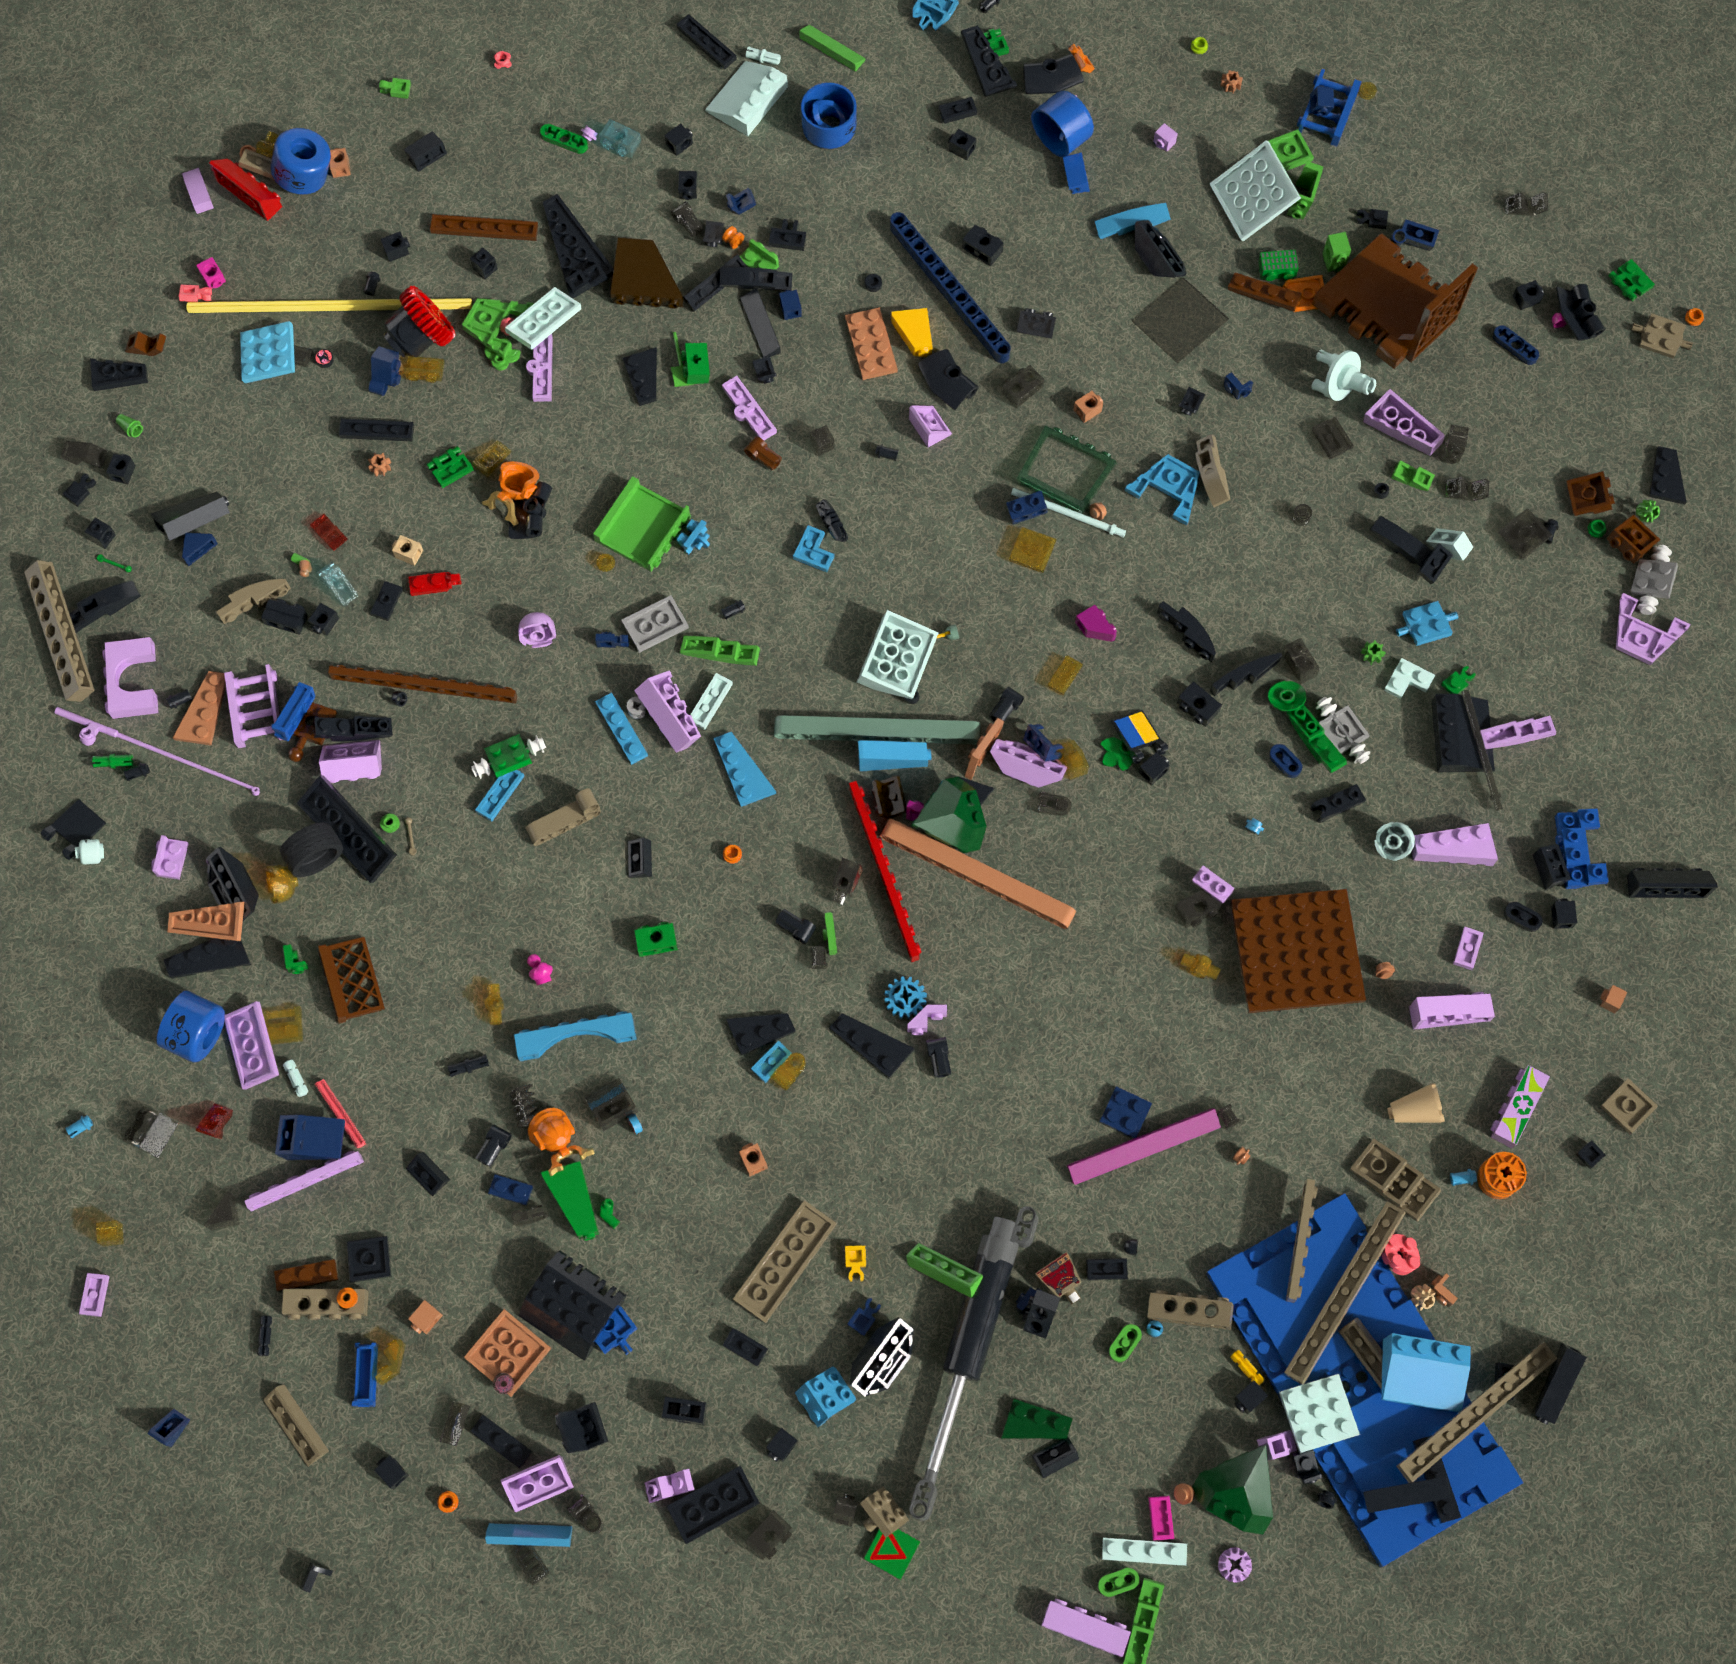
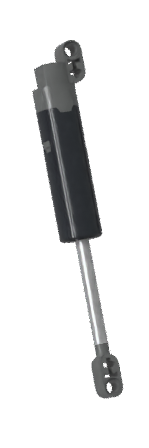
(974, 1332)

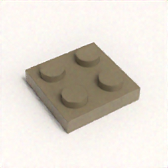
(1629, 1106)

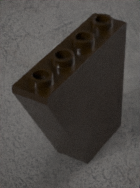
(642, 276)

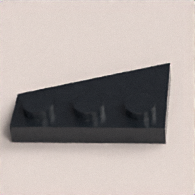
(115, 375)
(1667, 477)

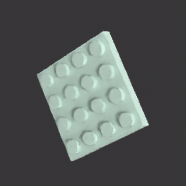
(1255, 190)

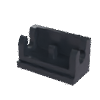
(425, 151)
(1551, 866)

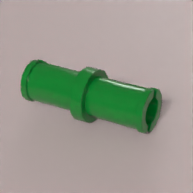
(112, 761)

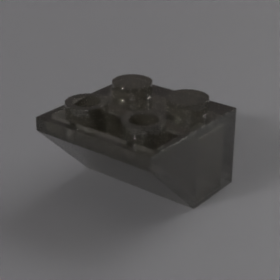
(611, 1104)
(150, 1131)

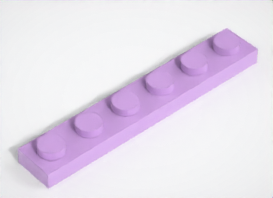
(297, 1183)

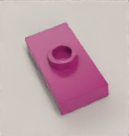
(1161, 1518)

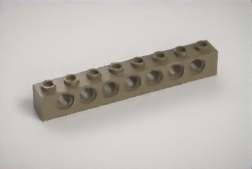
(59, 631)

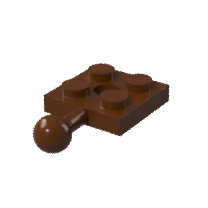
(305, 732)

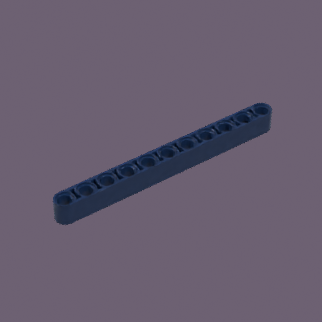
(953, 294)

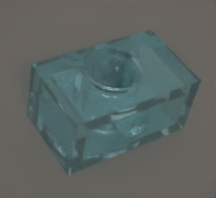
(628, 138)

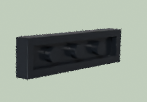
(706, 41)
(709, 286)
(376, 430)
(1446, 1508)

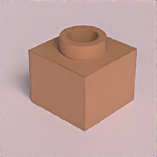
(1612, 998)

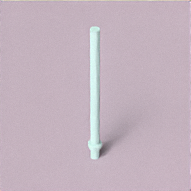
(1112, 529)

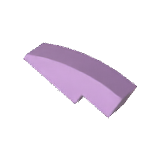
(197, 190)

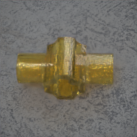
(266, 146)
(1200, 966)
(495, 1013)

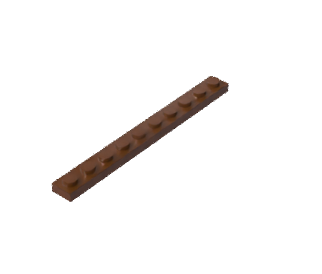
(415, 682)

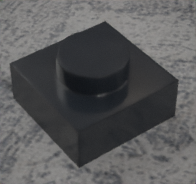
(1590, 1154)

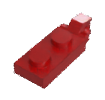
(433, 583)

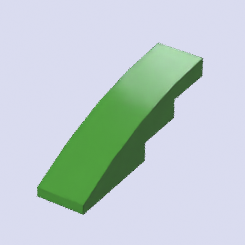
(717, 650)
(1144, 1622)

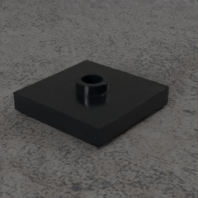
(369, 1259)

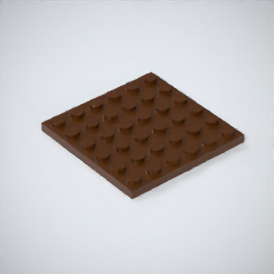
(1297, 951)

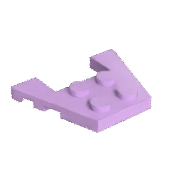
(1640, 638)

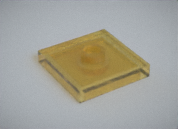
(1032, 550)

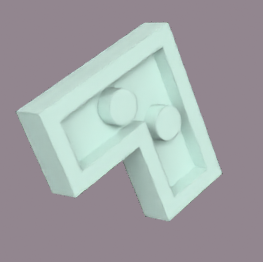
(1406, 674)

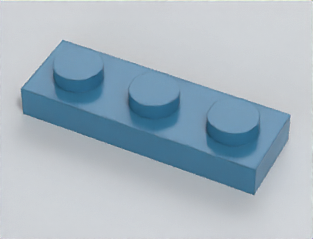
(499, 794)

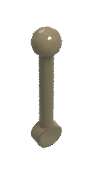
(412, 851)

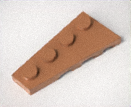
(202, 715)
(212, 922)

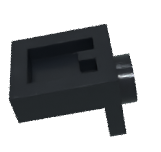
(1306, 1466)

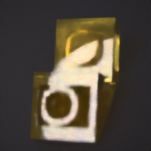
(394, 1353)

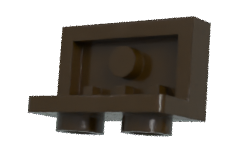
(889, 797)

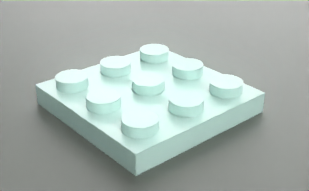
(1319, 1413)

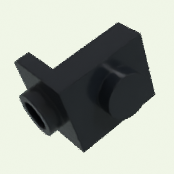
(713, 233)
(764, 370)
(1191, 401)

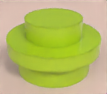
(1199, 45)

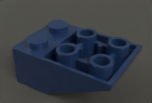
(309, 1137)

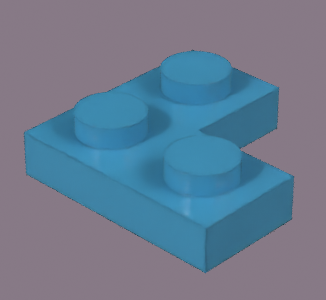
(809, 551)

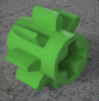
(1647, 510)
(1378, 653)

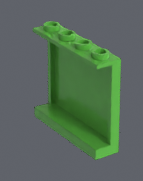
(641, 525)

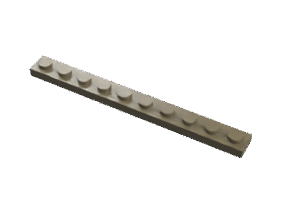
(1344, 1293)
(1476, 1412)

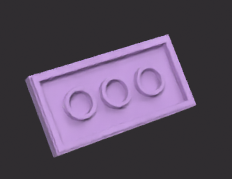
(251, 1045)

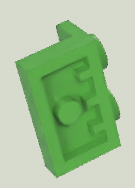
(758, 257)

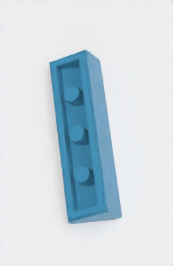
(528, 1535)

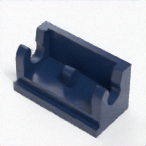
(1041, 744)

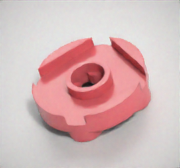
(1410, 1254)

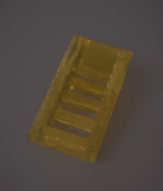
(488, 470)

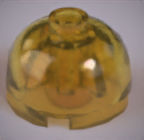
(280, 883)

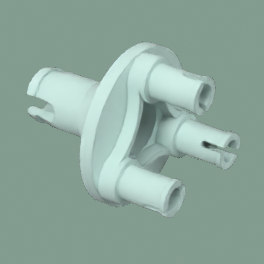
(1343, 375)

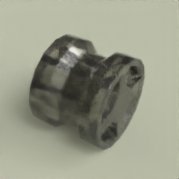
(1302, 511)

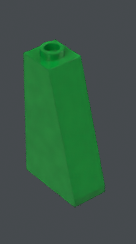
(574, 1199)

